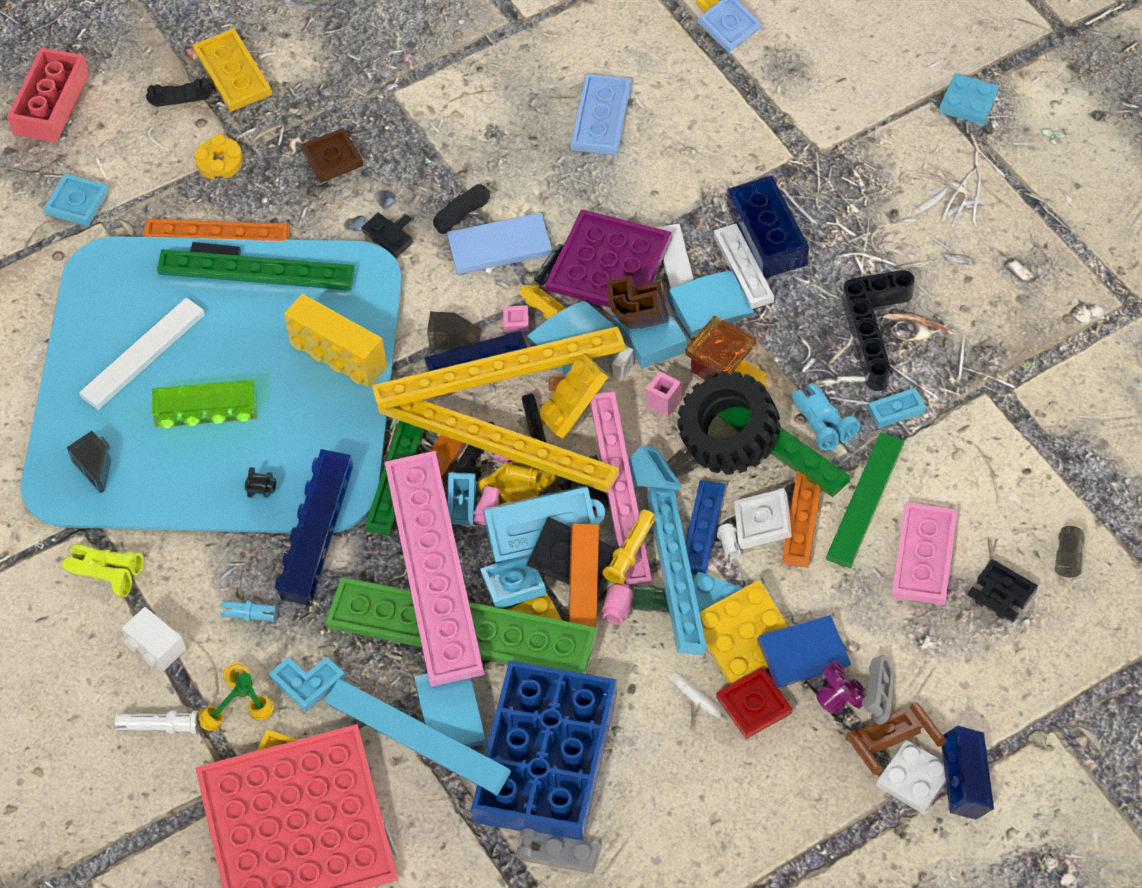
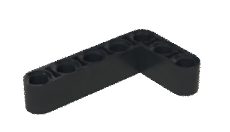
(859, 299)

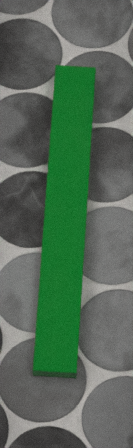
(256, 269)

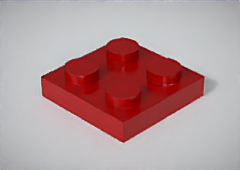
(754, 703)

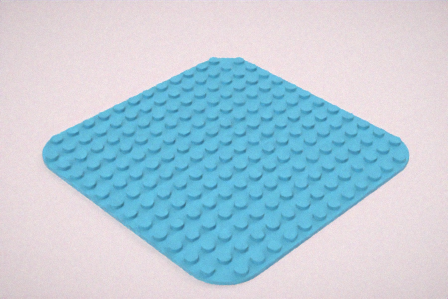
(199, 472)

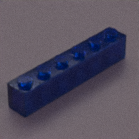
(315, 527)

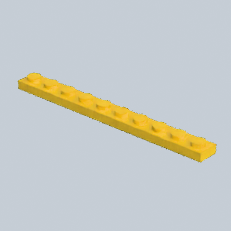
(497, 368)
(506, 443)

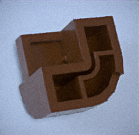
(638, 305)

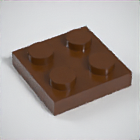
(332, 155)

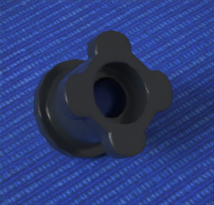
(259, 483)

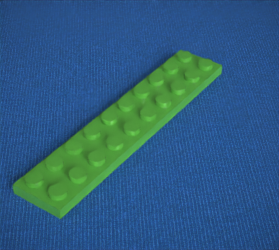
(500, 633)

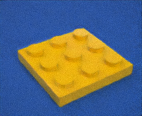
(733, 630)

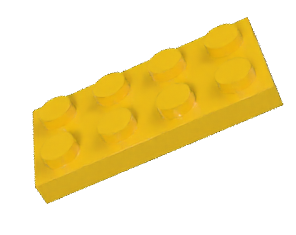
(232, 70)

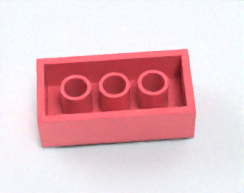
(48, 95)

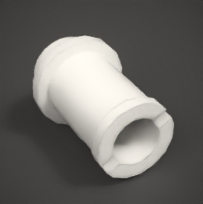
(727, 534)

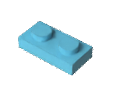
(896, 408)

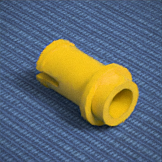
(522, 474)

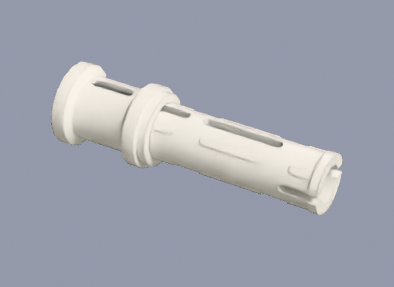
(170, 722)

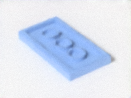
(601, 114)
(499, 243)

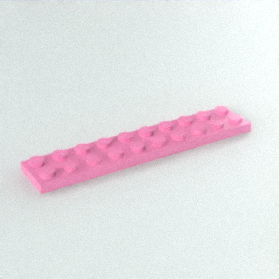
(434, 569)

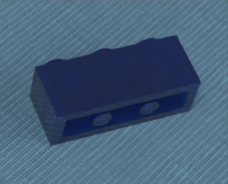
(967, 773)

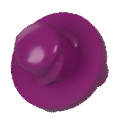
(839, 689)

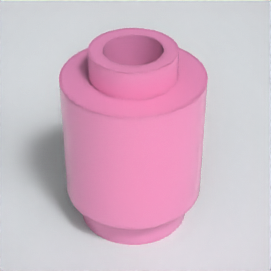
(617, 603)

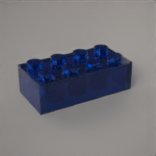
(767, 226)

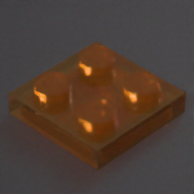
(720, 346)

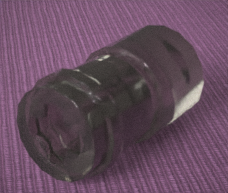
(1069, 552)

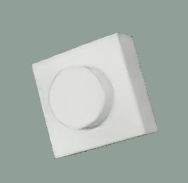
(622, 363)

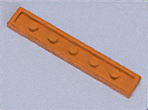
(216, 230)

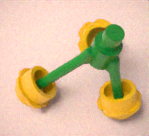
(239, 678)

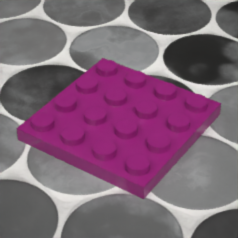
(606, 250)

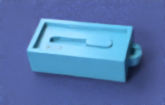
(517, 524)

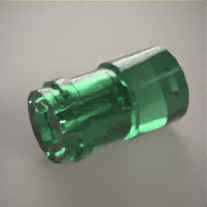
(649, 598)

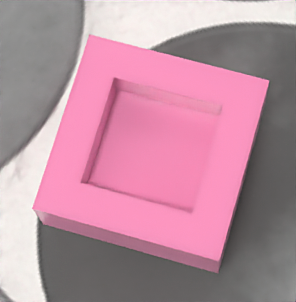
(515, 318)

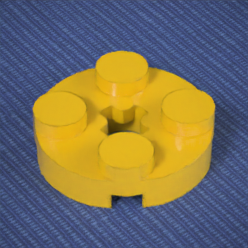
(214, 147)

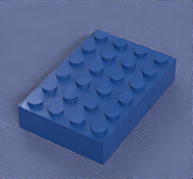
(553, 740)

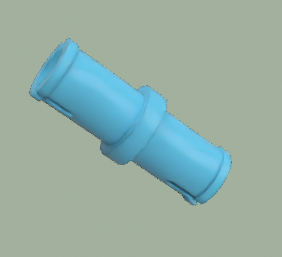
(248, 611)

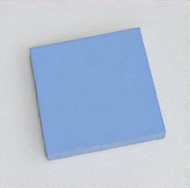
(729, 23)

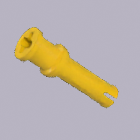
(625, 556)

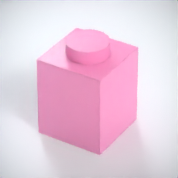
(663, 394)

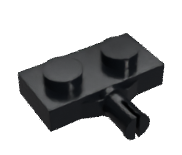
(388, 233)

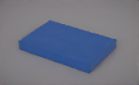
(802, 650)

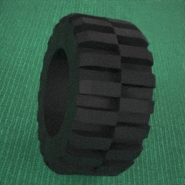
(716, 396)

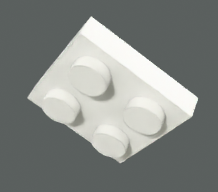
(762, 518)
(913, 777)

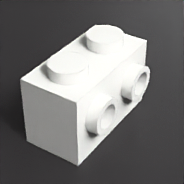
(153, 639)

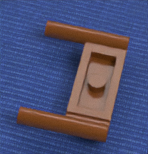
(898, 728)

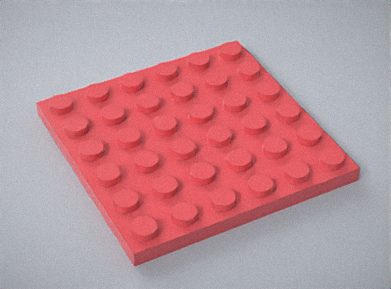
(297, 816)

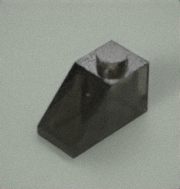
(451, 331)
(92, 459)

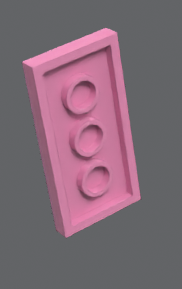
(924, 553)

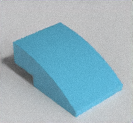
(709, 296)
(568, 323)
(654, 342)
(451, 710)

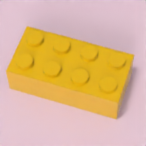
(335, 341)

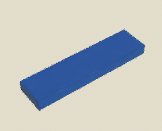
(704, 525)

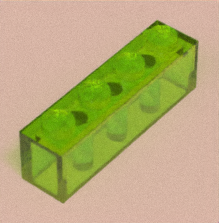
(204, 403)

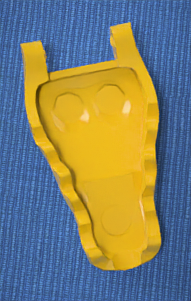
(515, 490)

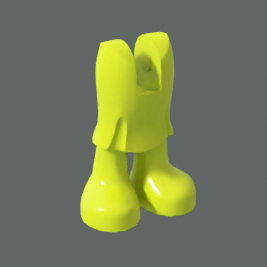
(97, 564)

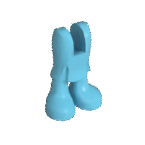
(820, 412)

